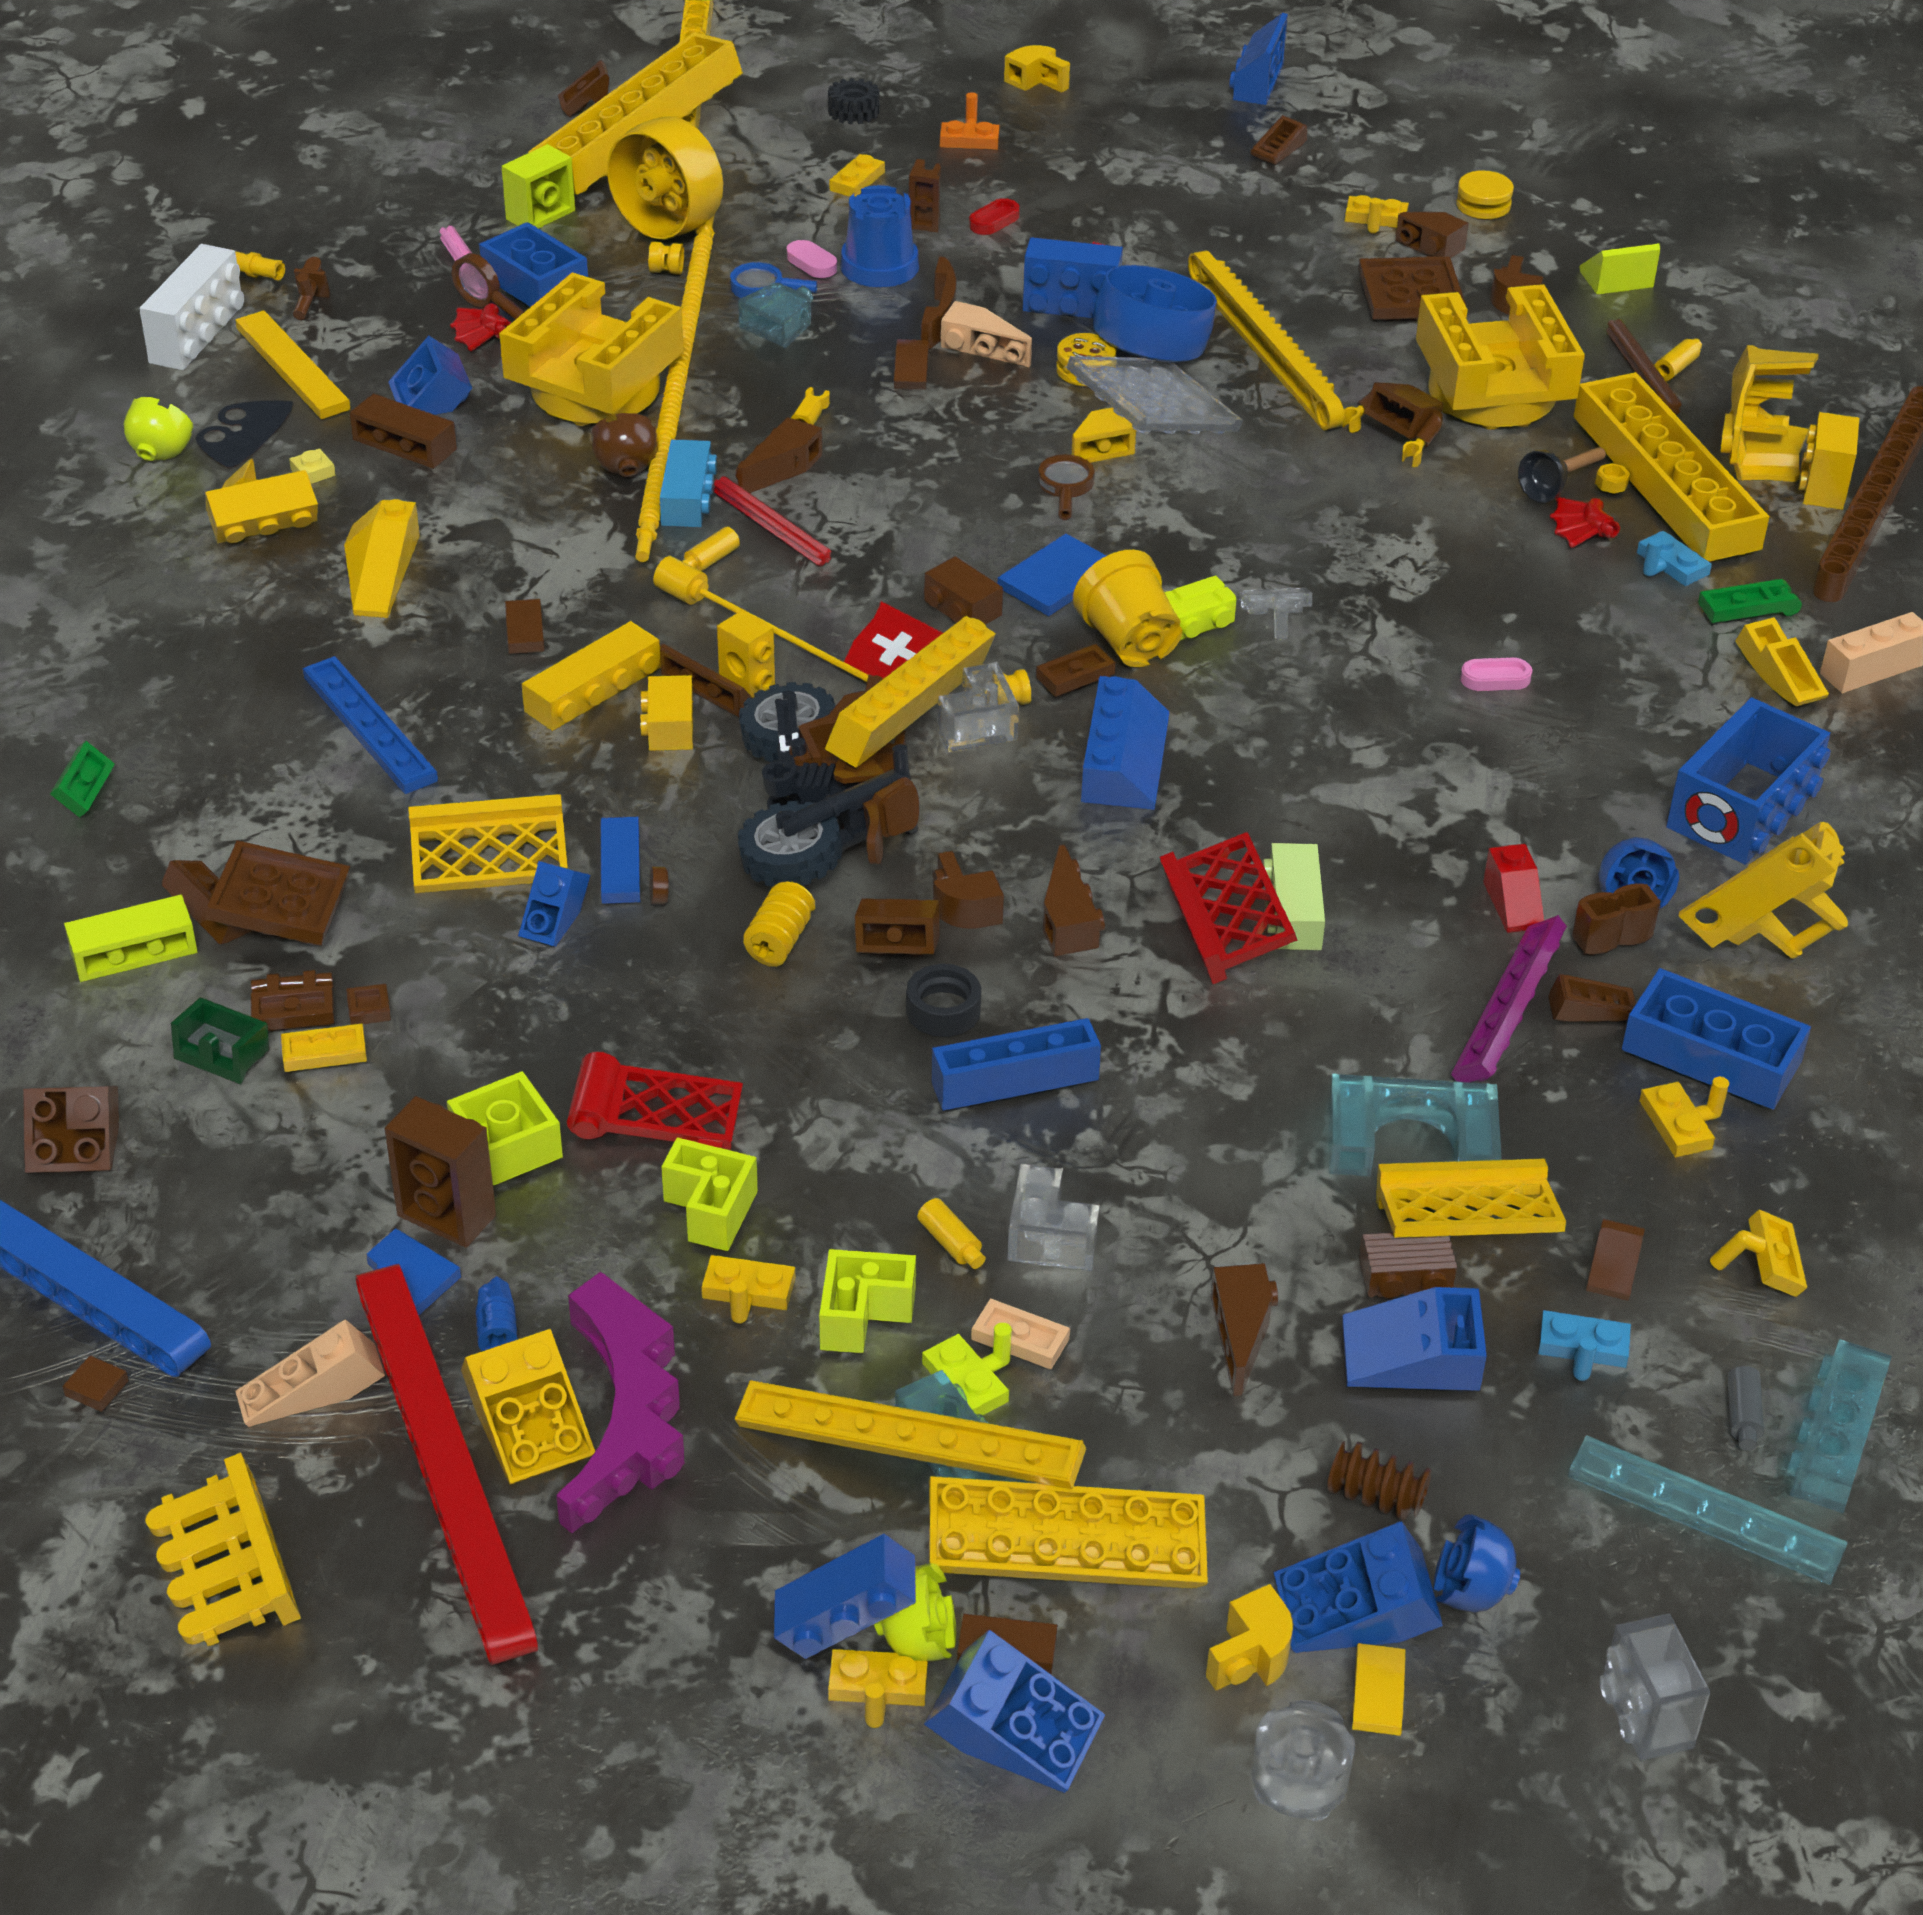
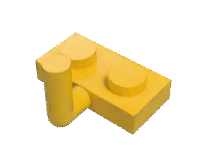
(1374, 212)
(1679, 1120)
(1775, 1251)
(748, 1284)
(876, 1681)

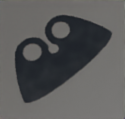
(258, 426)

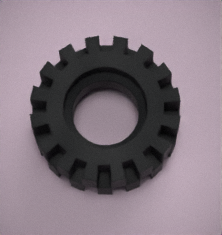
(853, 101)

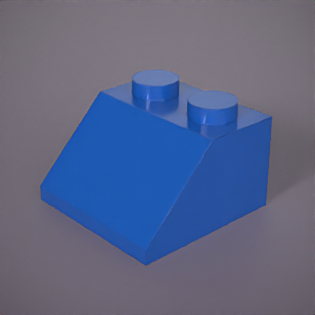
(431, 379)

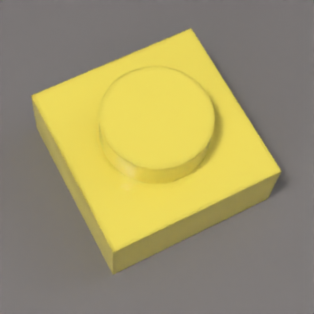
(315, 463)

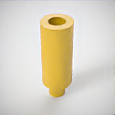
(1678, 358)
(712, 549)
(951, 1233)

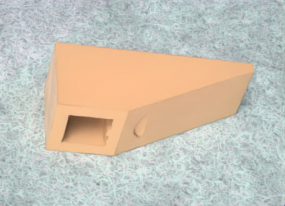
(984, 334)
(314, 1376)

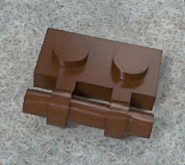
(293, 1000)

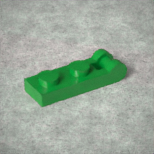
(1749, 601)

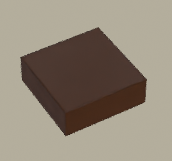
(368, 1004)
(95, 1383)

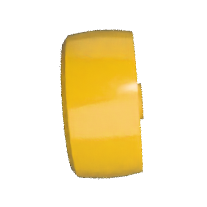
(648, 186)

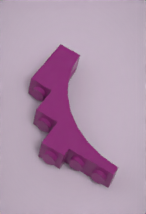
(638, 1438)

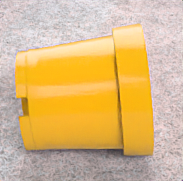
(1128, 607)

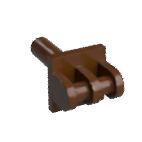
(310, 283)

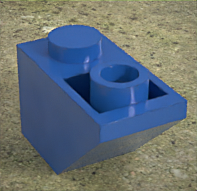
(553, 903)

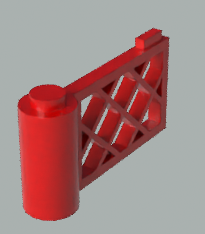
(603, 1086)

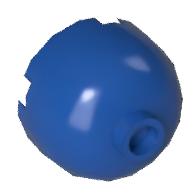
(1639, 862)
(1476, 1567)

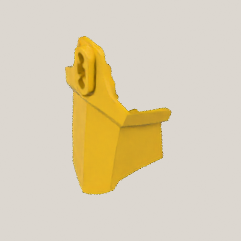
(1759, 442)

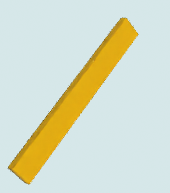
(912, 1434)

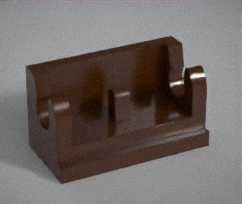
(925, 196)

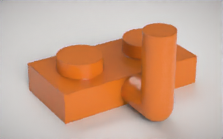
(969, 134)

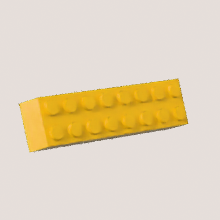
(666, 87)
(1671, 467)

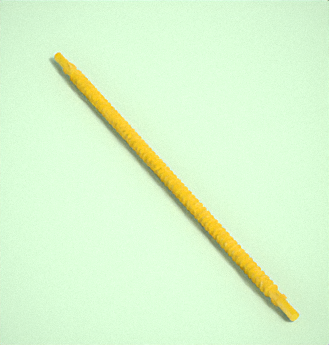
(674, 389)

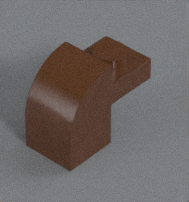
(1510, 277)
(968, 899)

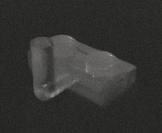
(1282, 600)

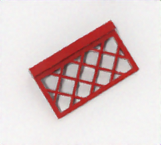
(1201, 922)

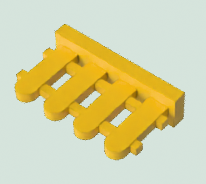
(233, 1570)

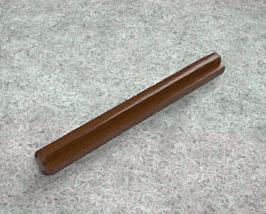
(1642, 364)

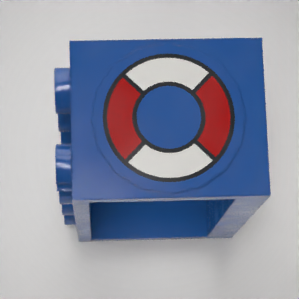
(1729, 820)

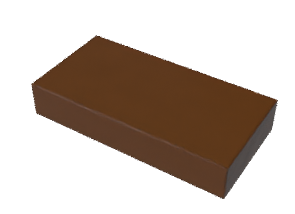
(524, 626)
(1030, 1638)

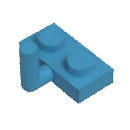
(1669, 555)
(1584, 1341)

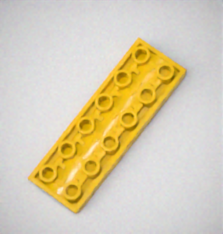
(1067, 1533)

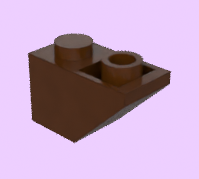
(1432, 233)

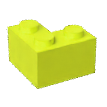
(713, 1187)
(862, 1289)

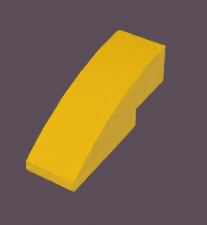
(1781, 662)

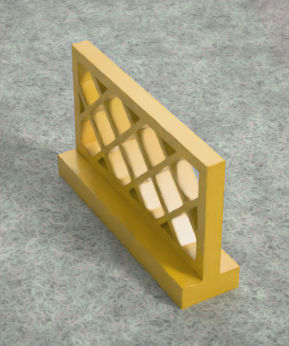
(486, 821)
(1452, 1186)

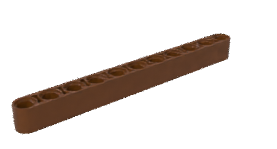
(1871, 501)

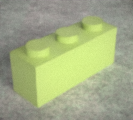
(1297, 881)

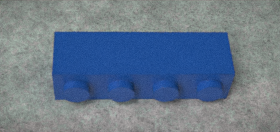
(1015, 1064)

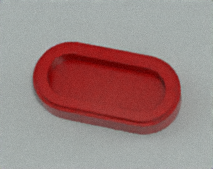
(994, 216)

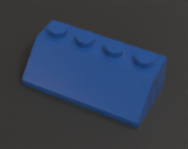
(1124, 745)

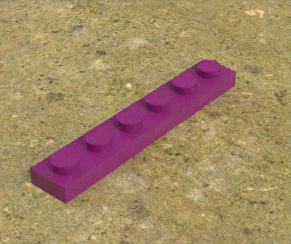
(1509, 1001)

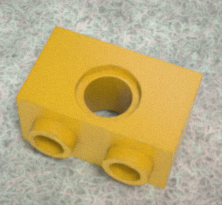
(746, 652)

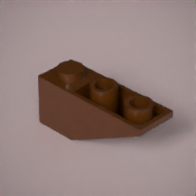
(782, 455)
(1069, 913)

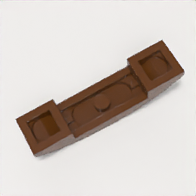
(945, 292)

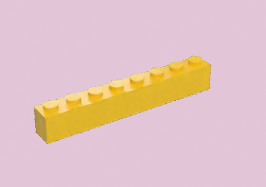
(908, 691)

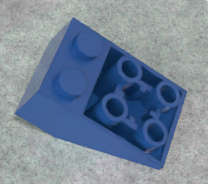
(1417, 1342)
(1360, 1593)
(1014, 1714)

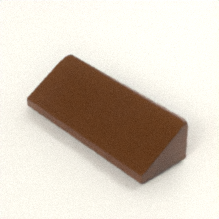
(704, 680)
(197, 885)

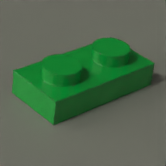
(82, 779)

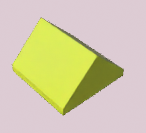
(1622, 269)

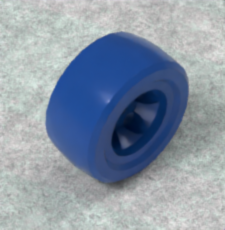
(1154, 313)

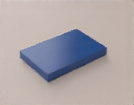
(1050, 575)

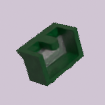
(218, 1039)

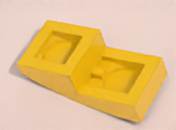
(1378, 1689)

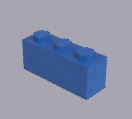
(844, 1596)

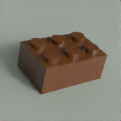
(441, 1171)

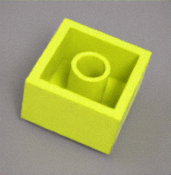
(538, 187)
(518, 1125)

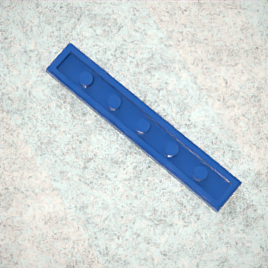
(370, 725)

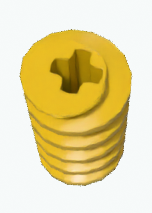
(779, 923)

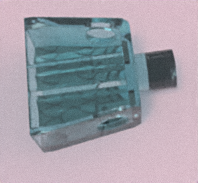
(776, 313)

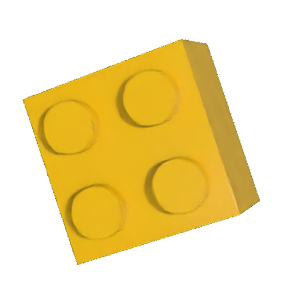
(1829, 460)

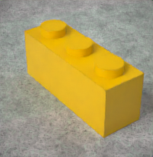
(261, 507)

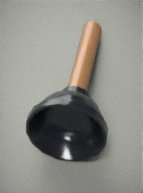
(1545, 474)

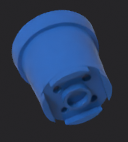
(879, 239)

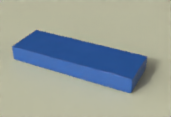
(620, 860)

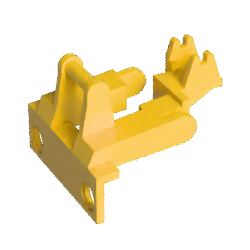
(1794, 869)

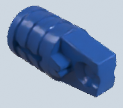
(495, 1315)

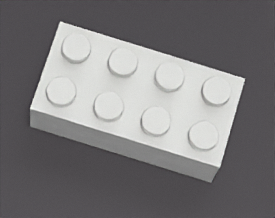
(191, 306)

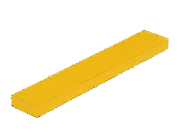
(293, 364)

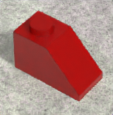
(1514, 886)

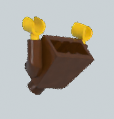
(1403, 410)

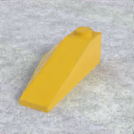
(379, 555)

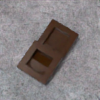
(911, 364)

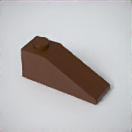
(1242, 1312)

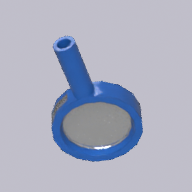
(757, 275)

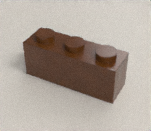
(403, 430)

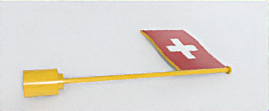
(877, 651)

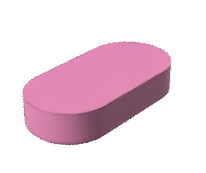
(812, 259)
(1496, 674)

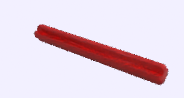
(772, 521)

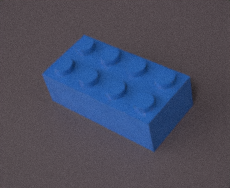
(1715, 1036)

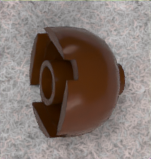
(625, 444)

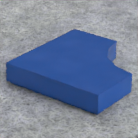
(424, 1270)

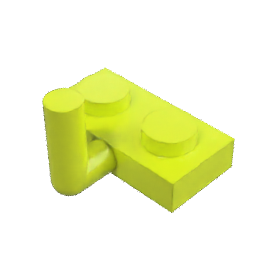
(973, 1374)

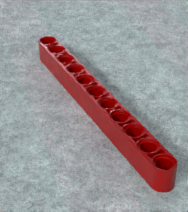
(446, 1466)

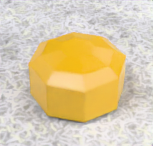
(1612, 478)

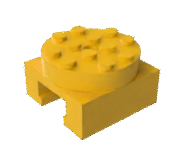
(587, 362)
(1499, 369)

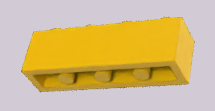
(591, 675)

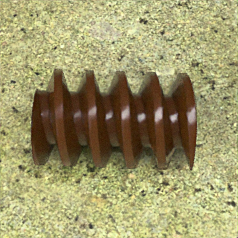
(1378, 1481)

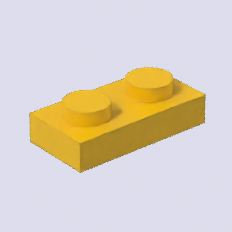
(856, 175)

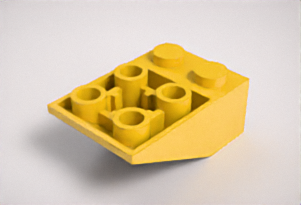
(527, 1406)

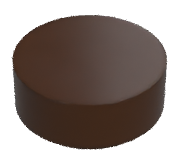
(658, 885)

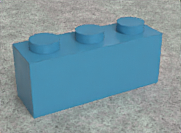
(687, 483)

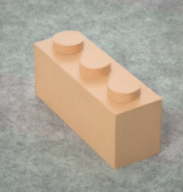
(1874, 653)

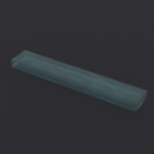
(1708, 1510)

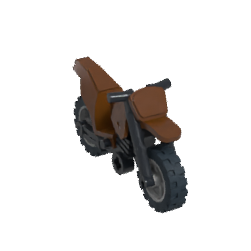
(814, 788)

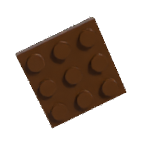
(1396, 284)
(278, 893)

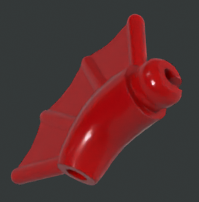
(478, 325)
(1582, 520)

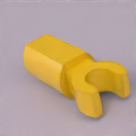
(811, 406)

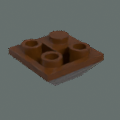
(70, 1128)

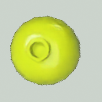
(155, 430)
(928, 1625)

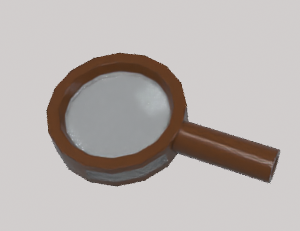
(480, 285)
(1066, 478)

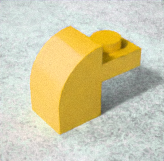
(1036, 65)
(1259, 1640)

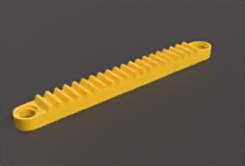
(1268, 340)

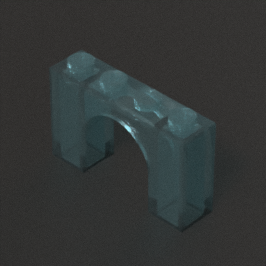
(1365, 1103)

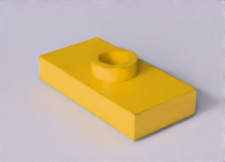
(323, 1047)

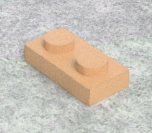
(1031, 1336)

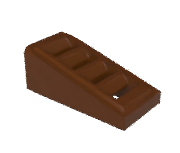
(1285, 127)
(1589, 1000)

